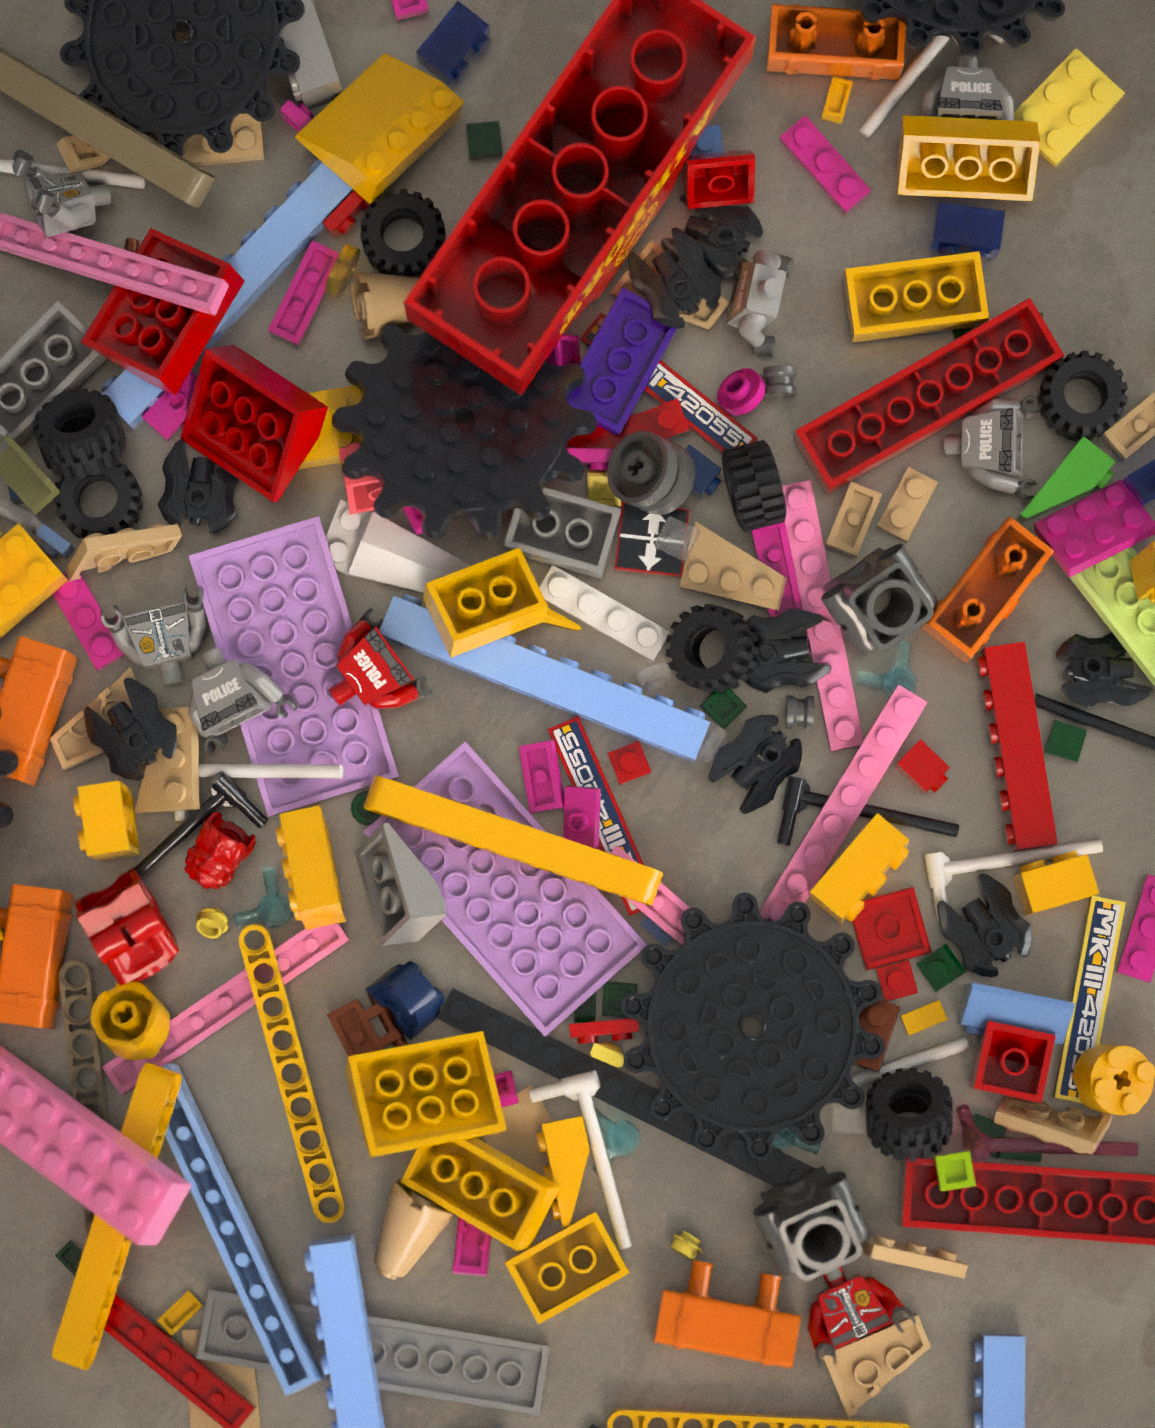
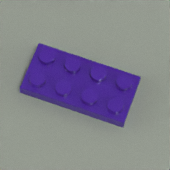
(621, 362)

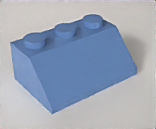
(1014, 1009)

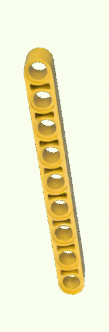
(513, 840)
(290, 1090)
(105, 1246)
(711, 1419)

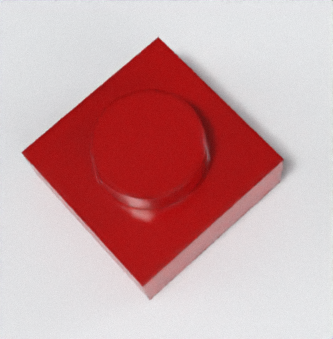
(629, 763)
(896, 980)

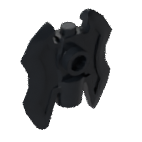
(721, 235)
(677, 285)
(196, 493)
(780, 651)
(1099, 672)
(134, 733)
(758, 761)
(989, 930)

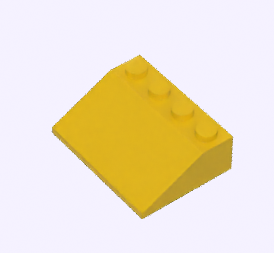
(381, 125)
(425, 1094)

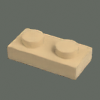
(1133, 429)
(907, 505)
(853, 519)

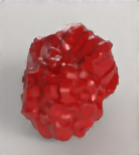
(217, 852)

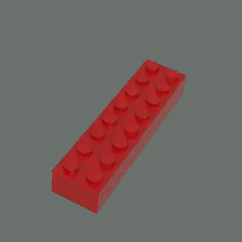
(928, 396)
(1033, 1202)

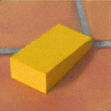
(837, 100)
(923, 1017)
(179, 1313)

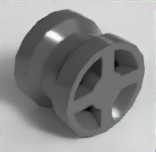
(780, 381)
(799, 712)

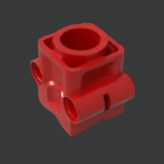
(127, 928)

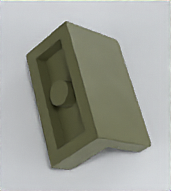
(26, 477)

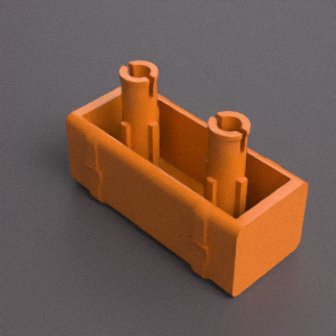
(834, 43)
(988, 589)
(31, 702)
(33, 954)
(727, 1328)

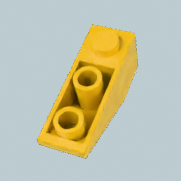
(567, 1155)

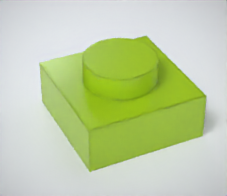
(954, 1171)

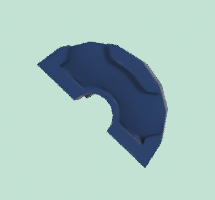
(408, 997)

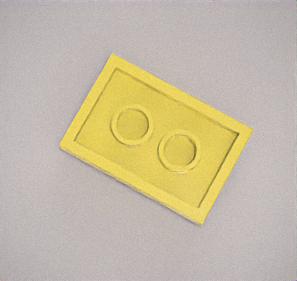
(1069, 105)

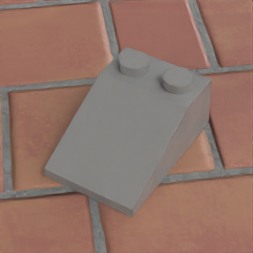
(399, 888)

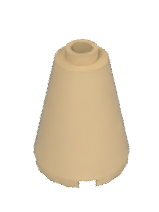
(380, 301)
(407, 1230)

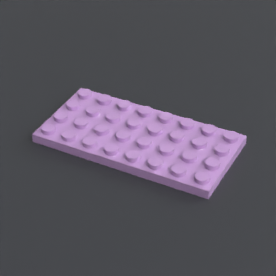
(285, 613)
(527, 927)

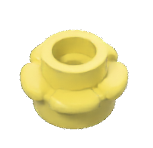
(211, 922)
(686, 1245)

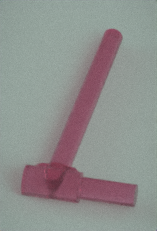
(982, 1146)

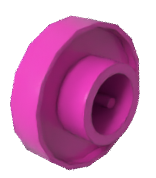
(741, 391)

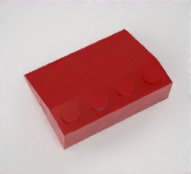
(153, 335)
(251, 420)

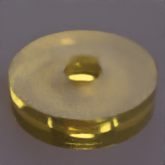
(342, 270)

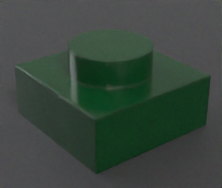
(941, 967)

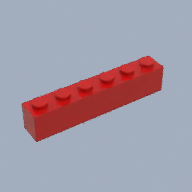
(1018, 746)

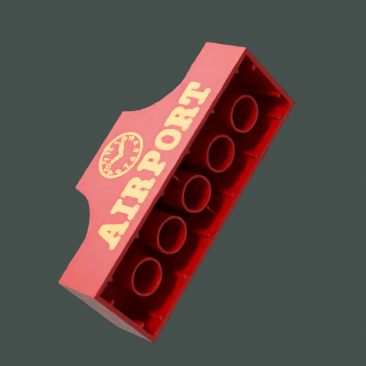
(579, 184)

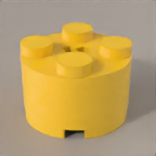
(130, 1021)
(1113, 1079)

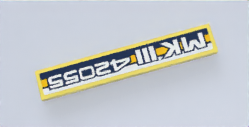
(1090, 989)

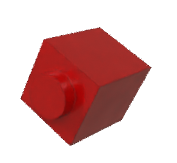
(923, 768)

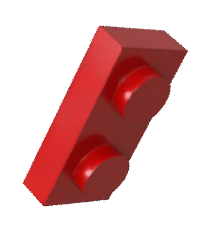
(344, 216)
(589, 1032)

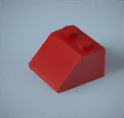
(719, 179)
(1012, 1061)

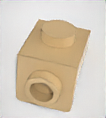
(80, 155)

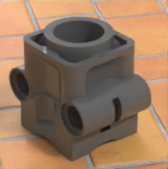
(853, 594)
(799, 1206)

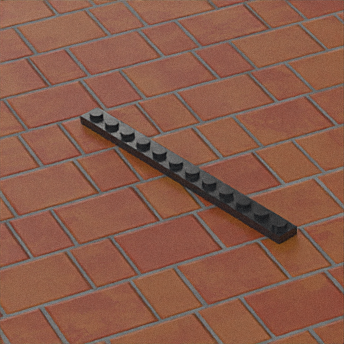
(615, 1086)

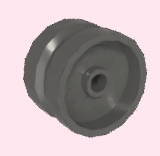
(651, 473)

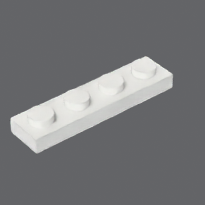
(603, 613)

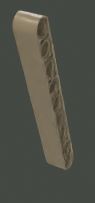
(103, 131)
(76, 1061)

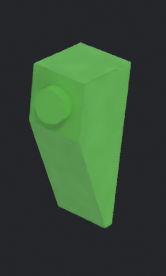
(1074, 478)

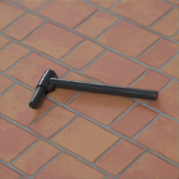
(1095, 722)
(223, 793)
(798, 796)

